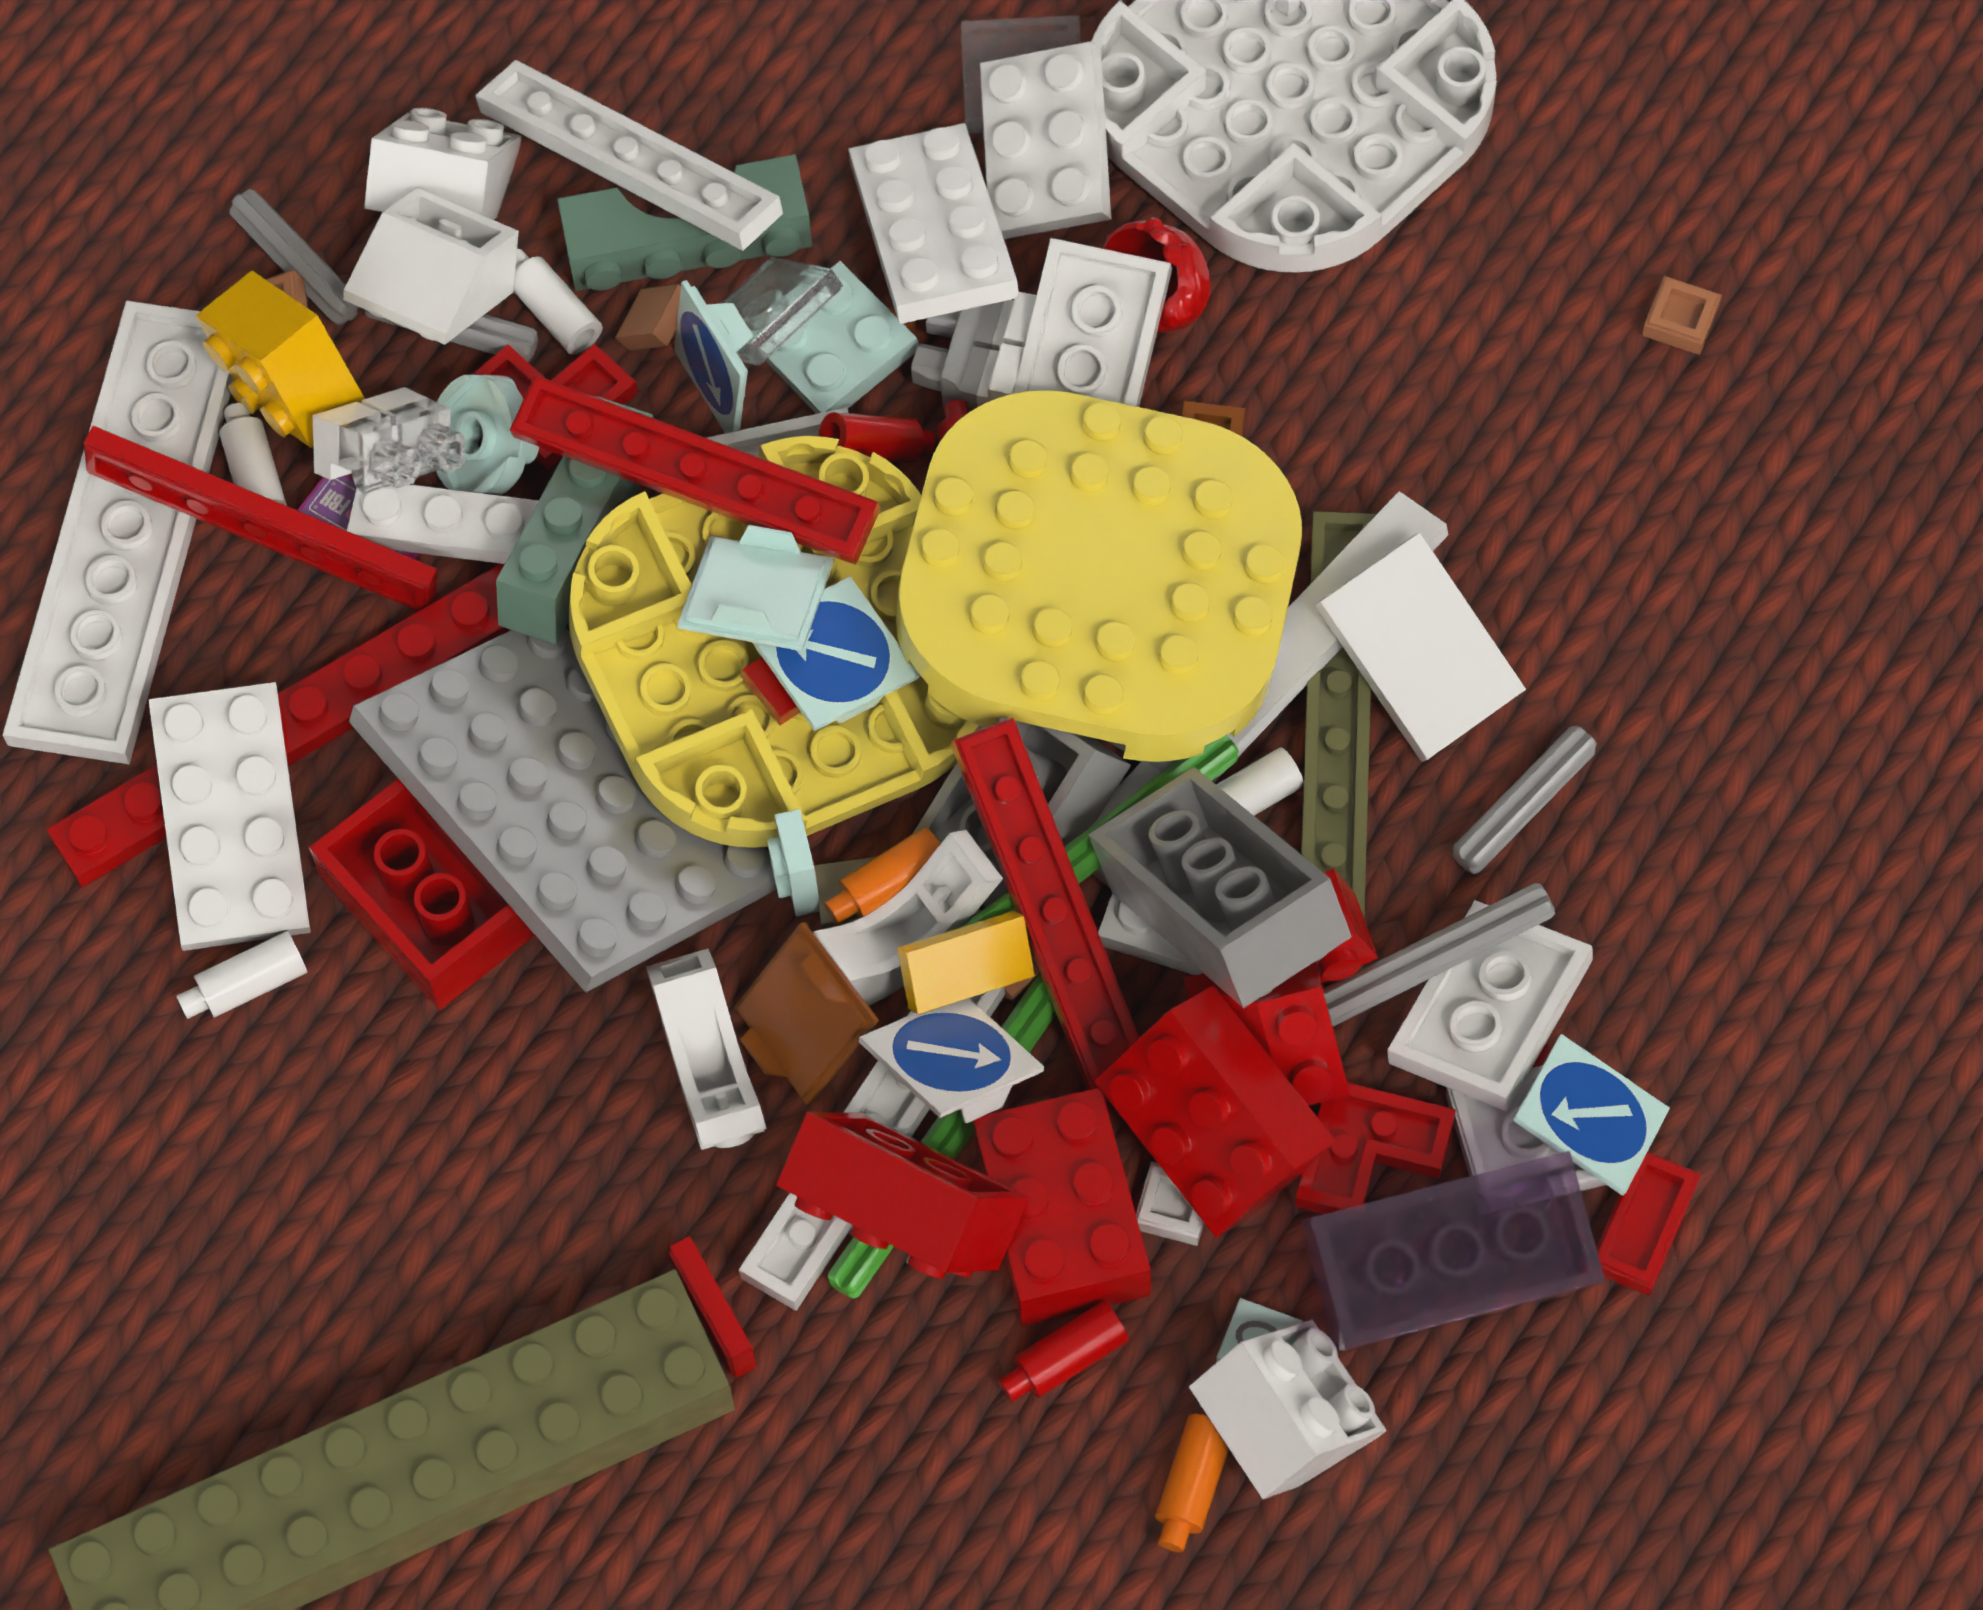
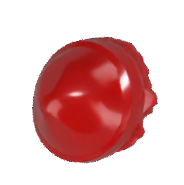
(1189, 278)

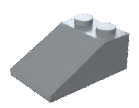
(1073, 774)

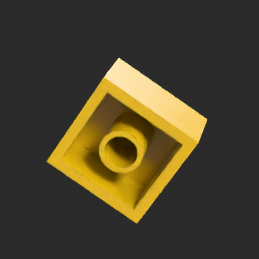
(276, 356)

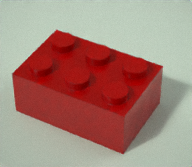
(418, 894)
(1214, 1111)
(901, 1194)
(1080, 1223)

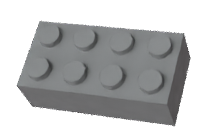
(1220, 886)

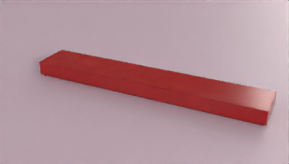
(695, 469)
(260, 519)
(1048, 896)

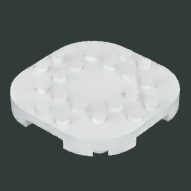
(1294, 121)

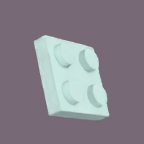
(843, 348)

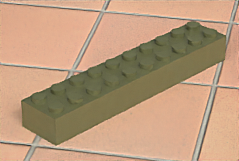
(413, 1465)

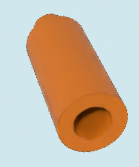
(882, 877)
(1191, 1482)

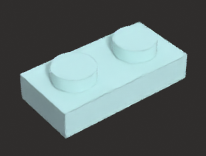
(793, 863)

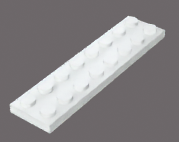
(118, 550)

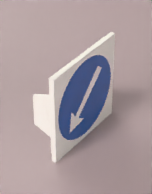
(953, 1058)

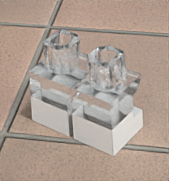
(386, 440)

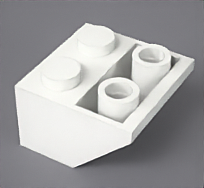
(444, 158)
(433, 266)
(1287, 1407)

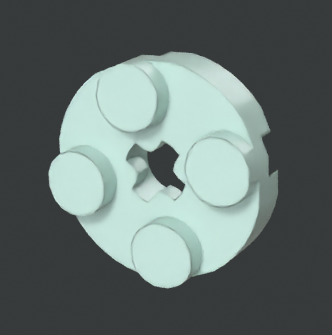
(489, 405)

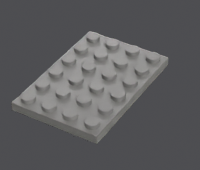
(547, 810)

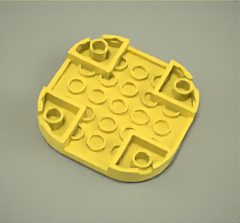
(1099, 573)
(679, 697)

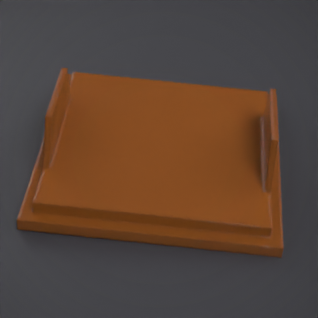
(803, 1015)

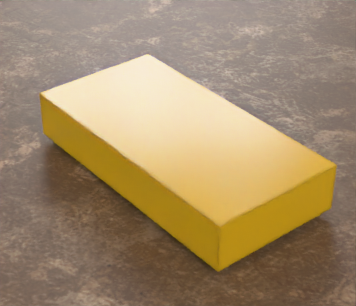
(965, 962)

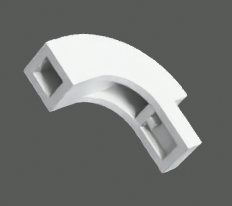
(934, 902)
(705, 1050)

